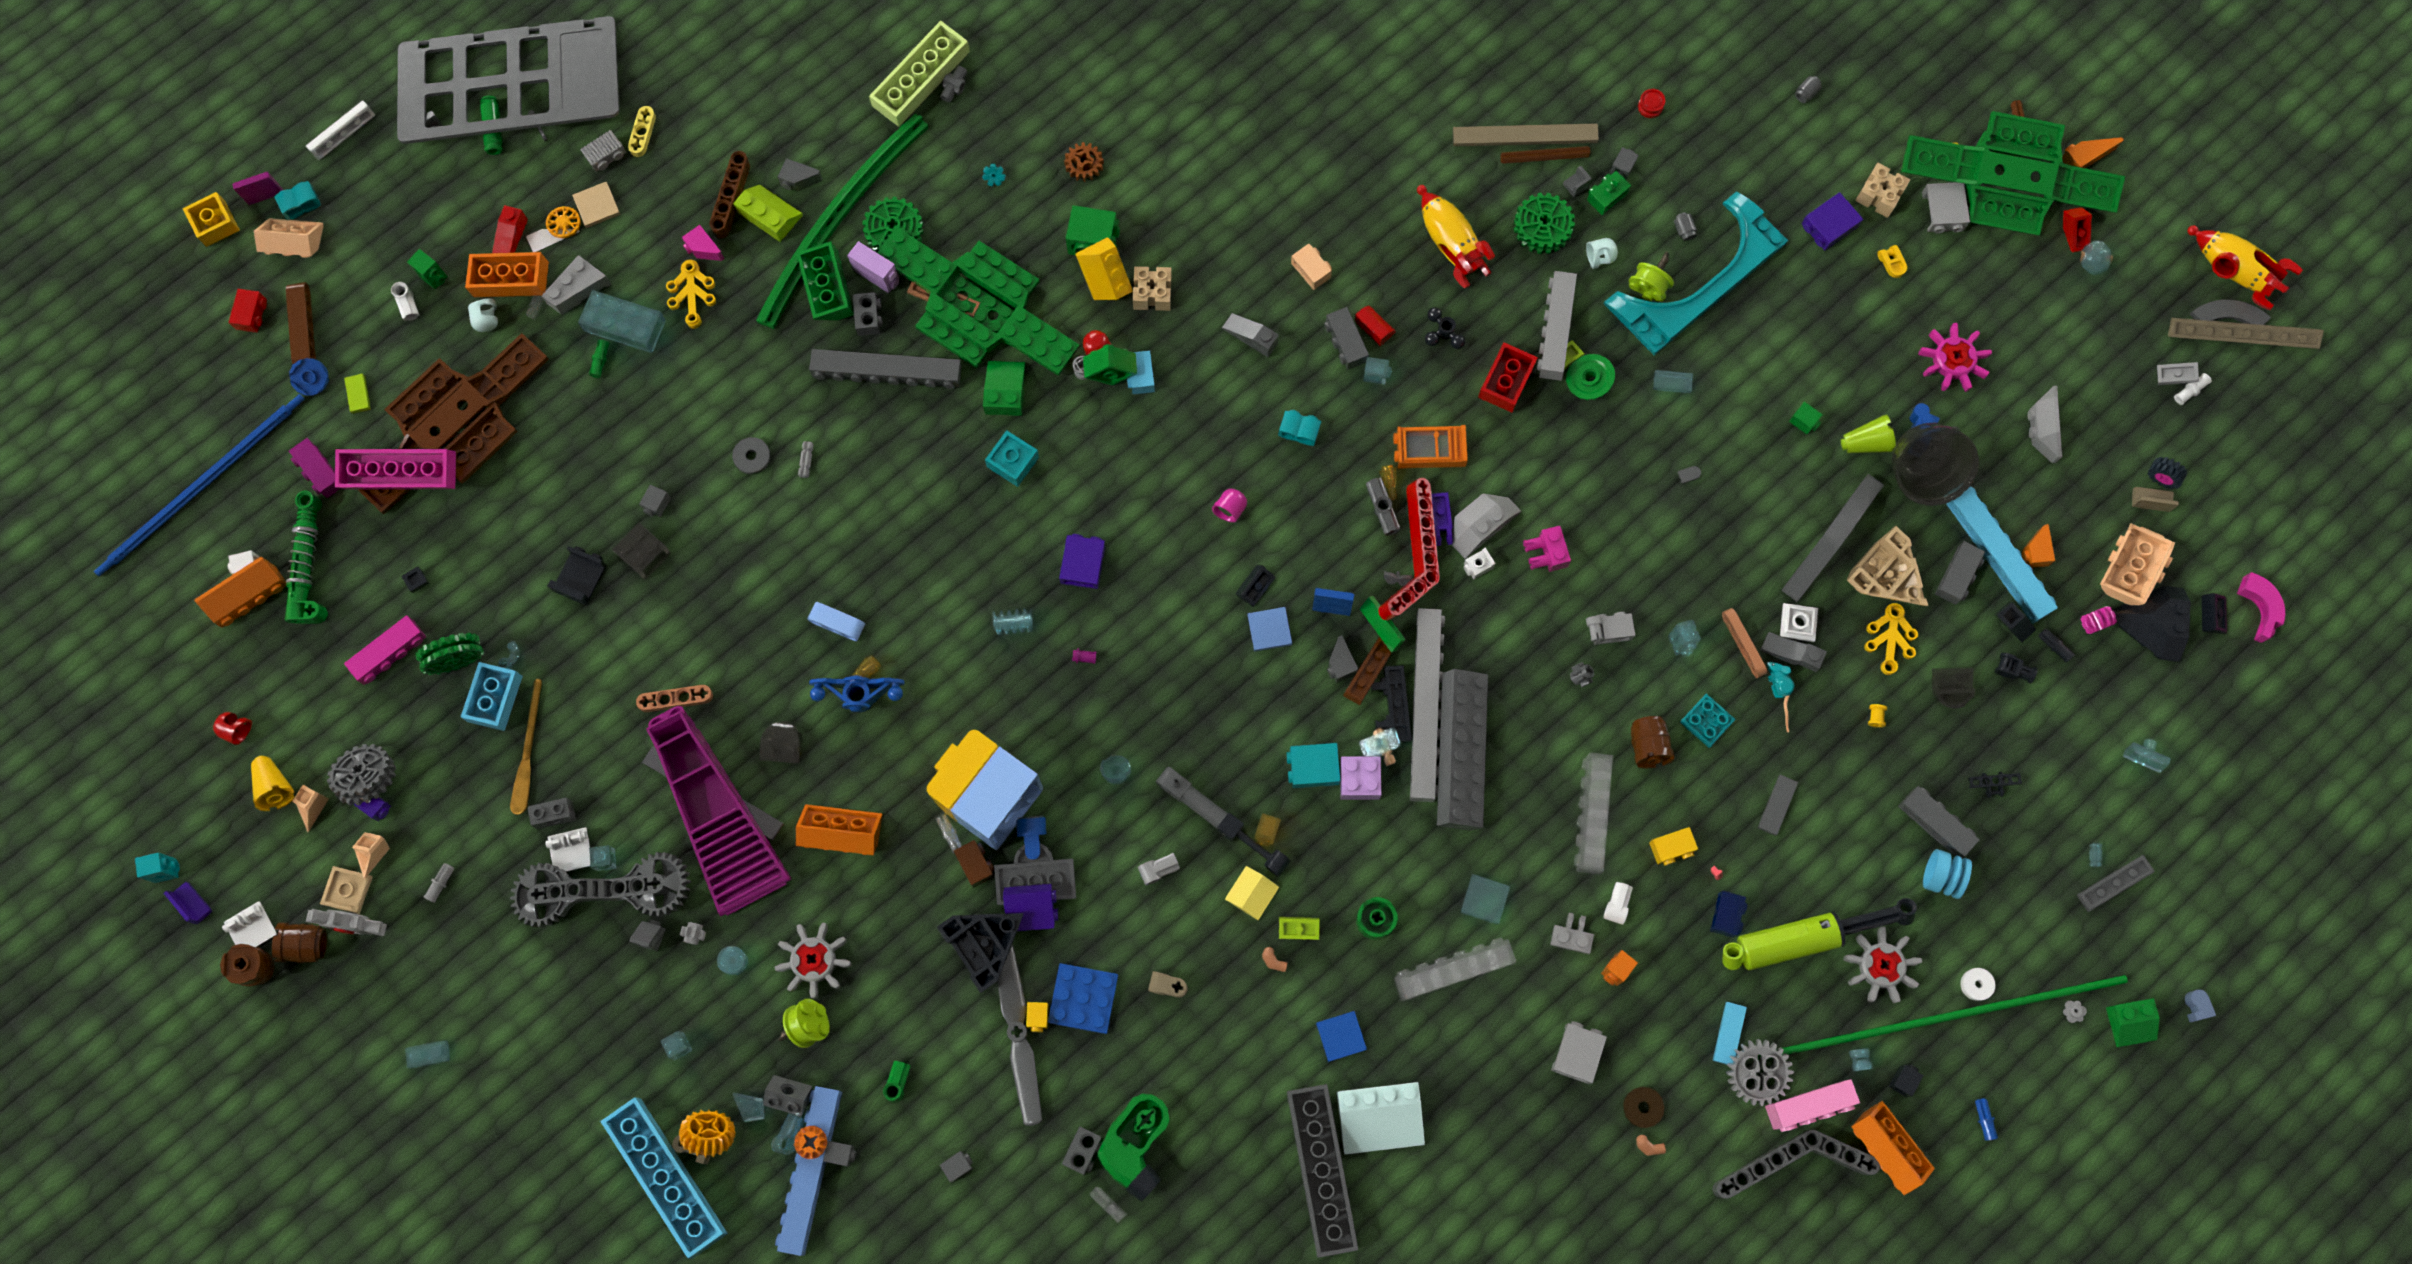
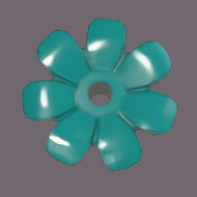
(993, 174)

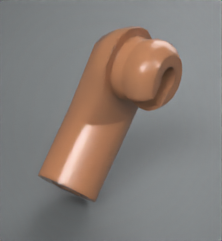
(1271, 961)
(1648, 1148)

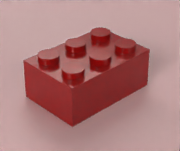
(1507, 377)

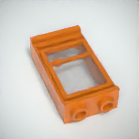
(1430, 447)

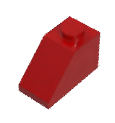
(2077, 228)

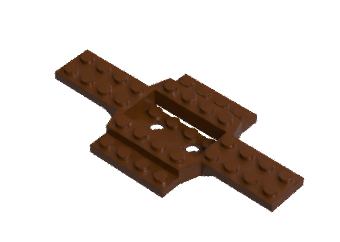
(434, 403)

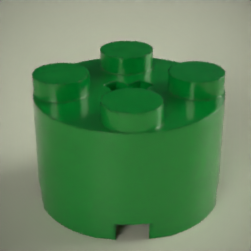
(1386, 913)

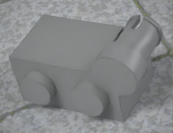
(1611, 628)

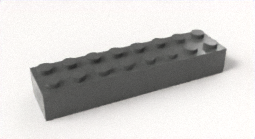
(1462, 750)
(1322, 1171)

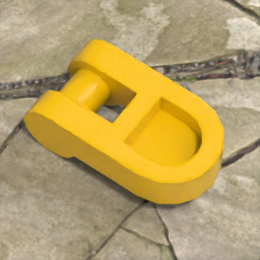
(1896, 266)

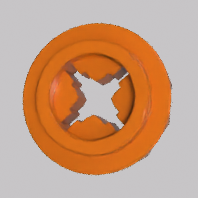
(820, 1142)

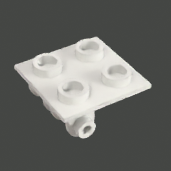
(570, 849)
(250, 926)

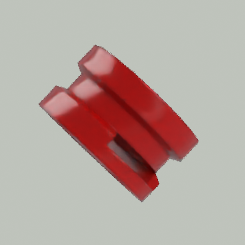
(1651, 103)

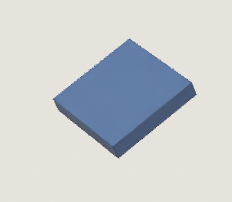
(1269, 629)

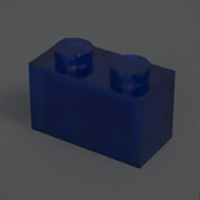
(1728, 914)

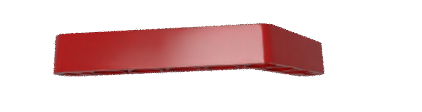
(1423, 551)

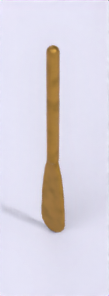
(521, 787)

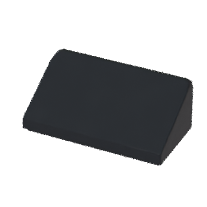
(1255, 585)
(2214, 613)

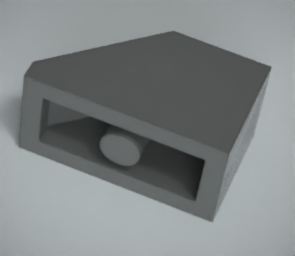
(798, 176)
(1341, 662)
(648, 935)

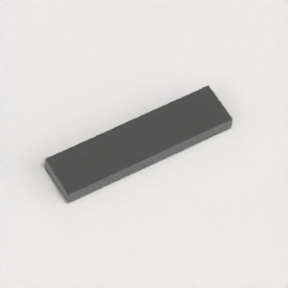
(2115, 883)

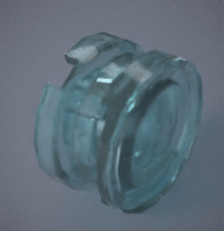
(732, 960)

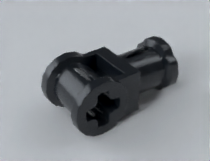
(2013, 667)

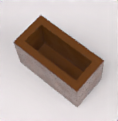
(974, 864)

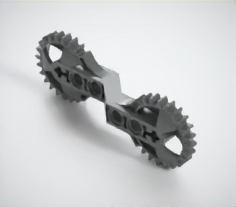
(600, 889)

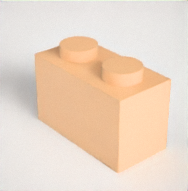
(1311, 266)

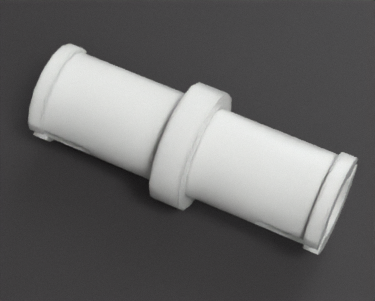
(2192, 389)

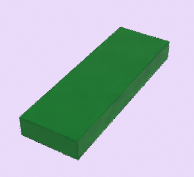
(1385, 628)

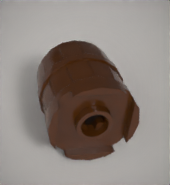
(1651, 742)
(299, 943)
(247, 965)

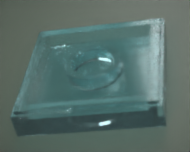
(1485, 899)

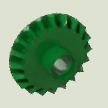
(1585, 368)

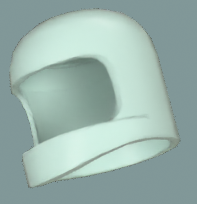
(1599, 247)
(483, 320)

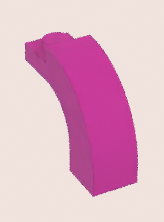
(2268, 601)

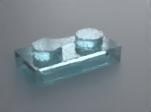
(427, 1054)

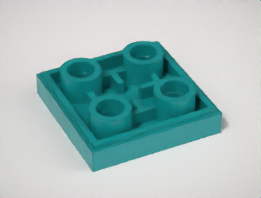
(1707, 720)

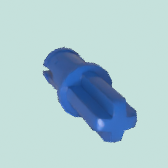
(1986, 1120)

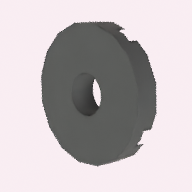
(749, 445)

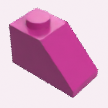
(701, 245)

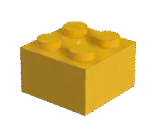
(211, 219)

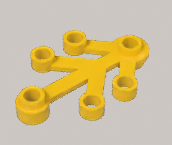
(691, 290)
(1893, 636)

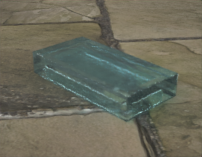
(1673, 381)

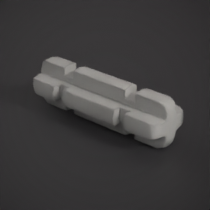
(805, 459)

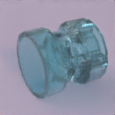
(1859, 1065)

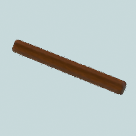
(1546, 154)

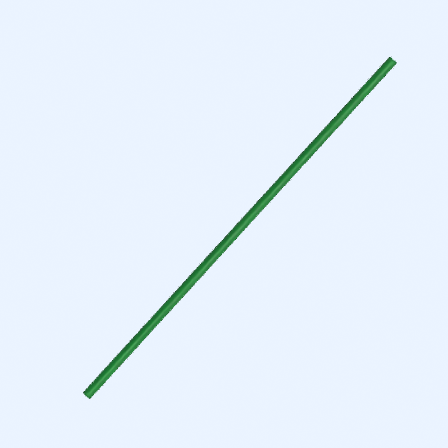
(1953, 1015)

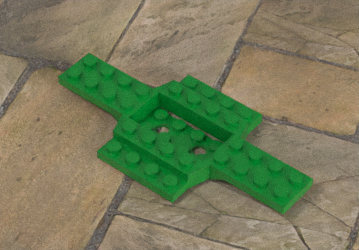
(2018, 138)
(977, 335)

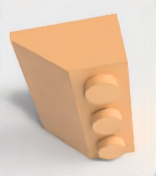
(288, 237)

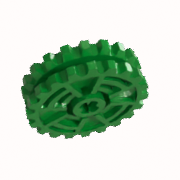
(888, 214)
(1545, 236)
(449, 653)

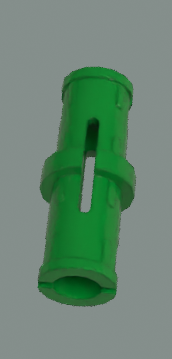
(599, 359)

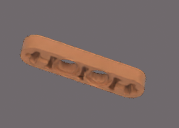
(1744, 643)
(674, 698)

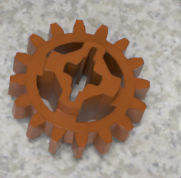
(1085, 163)

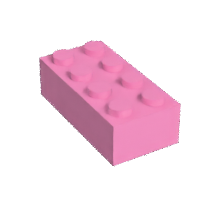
(1813, 1104)

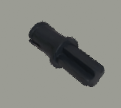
(2056, 645)

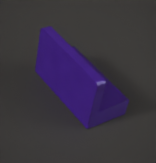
(189, 903)

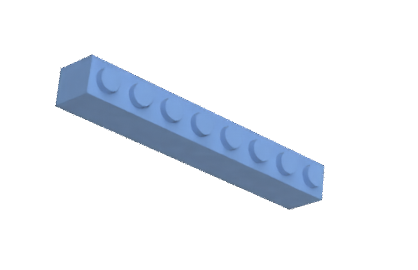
(808, 1175)

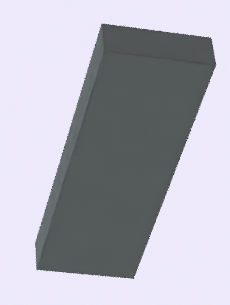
(1777, 805)

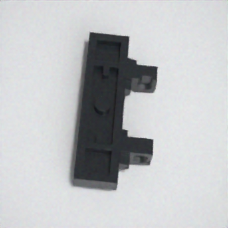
(1398, 714)

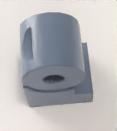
(2199, 1004)

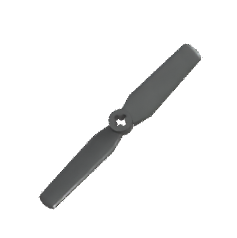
(1021, 1055)

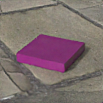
(257, 188)

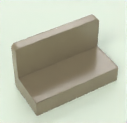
(2153, 499)

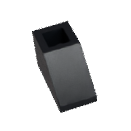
(2015, 621)

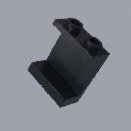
(579, 575)

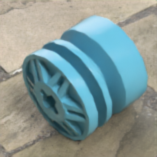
(1947, 874)

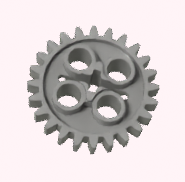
(1741, 1073)

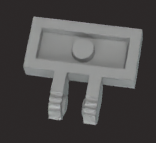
(1572, 939)

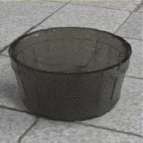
(1934, 463)

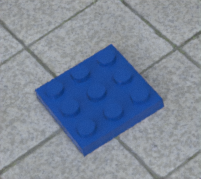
(1083, 998)

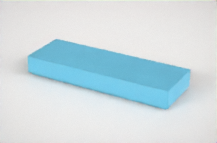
(1729, 1032)

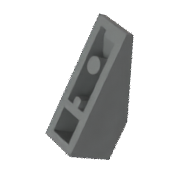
(1252, 334)

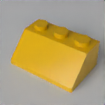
(1104, 271)

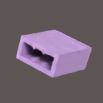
(873, 267)

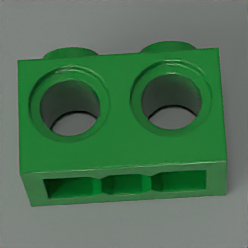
(427, 269)

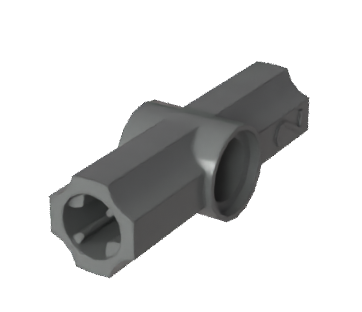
(1379, 496)

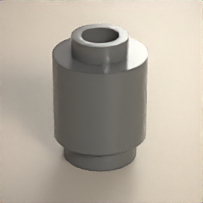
(1808, 89)
(1685, 226)

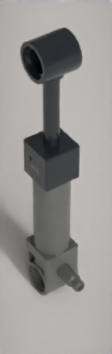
(1224, 822)

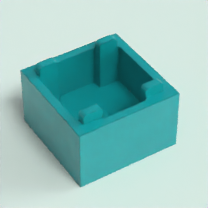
(1012, 458)

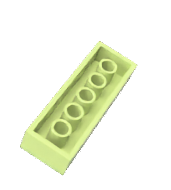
(919, 73)

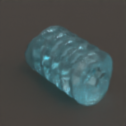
(1013, 622)

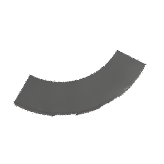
(2232, 309)

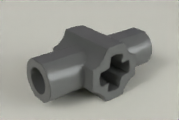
(953, 84)

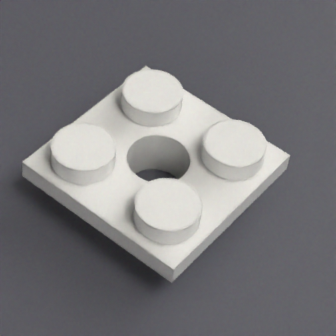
(1791, 630)

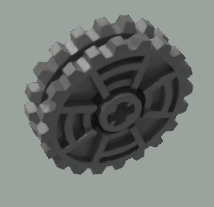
(361, 774)

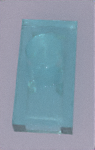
(1380, 743)
(2146, 755)

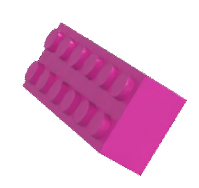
(395, 468)

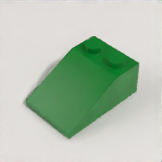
(1004, 388)

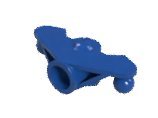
(856, 683)

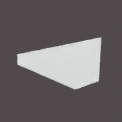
(542, 239)

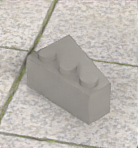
(574, 285)

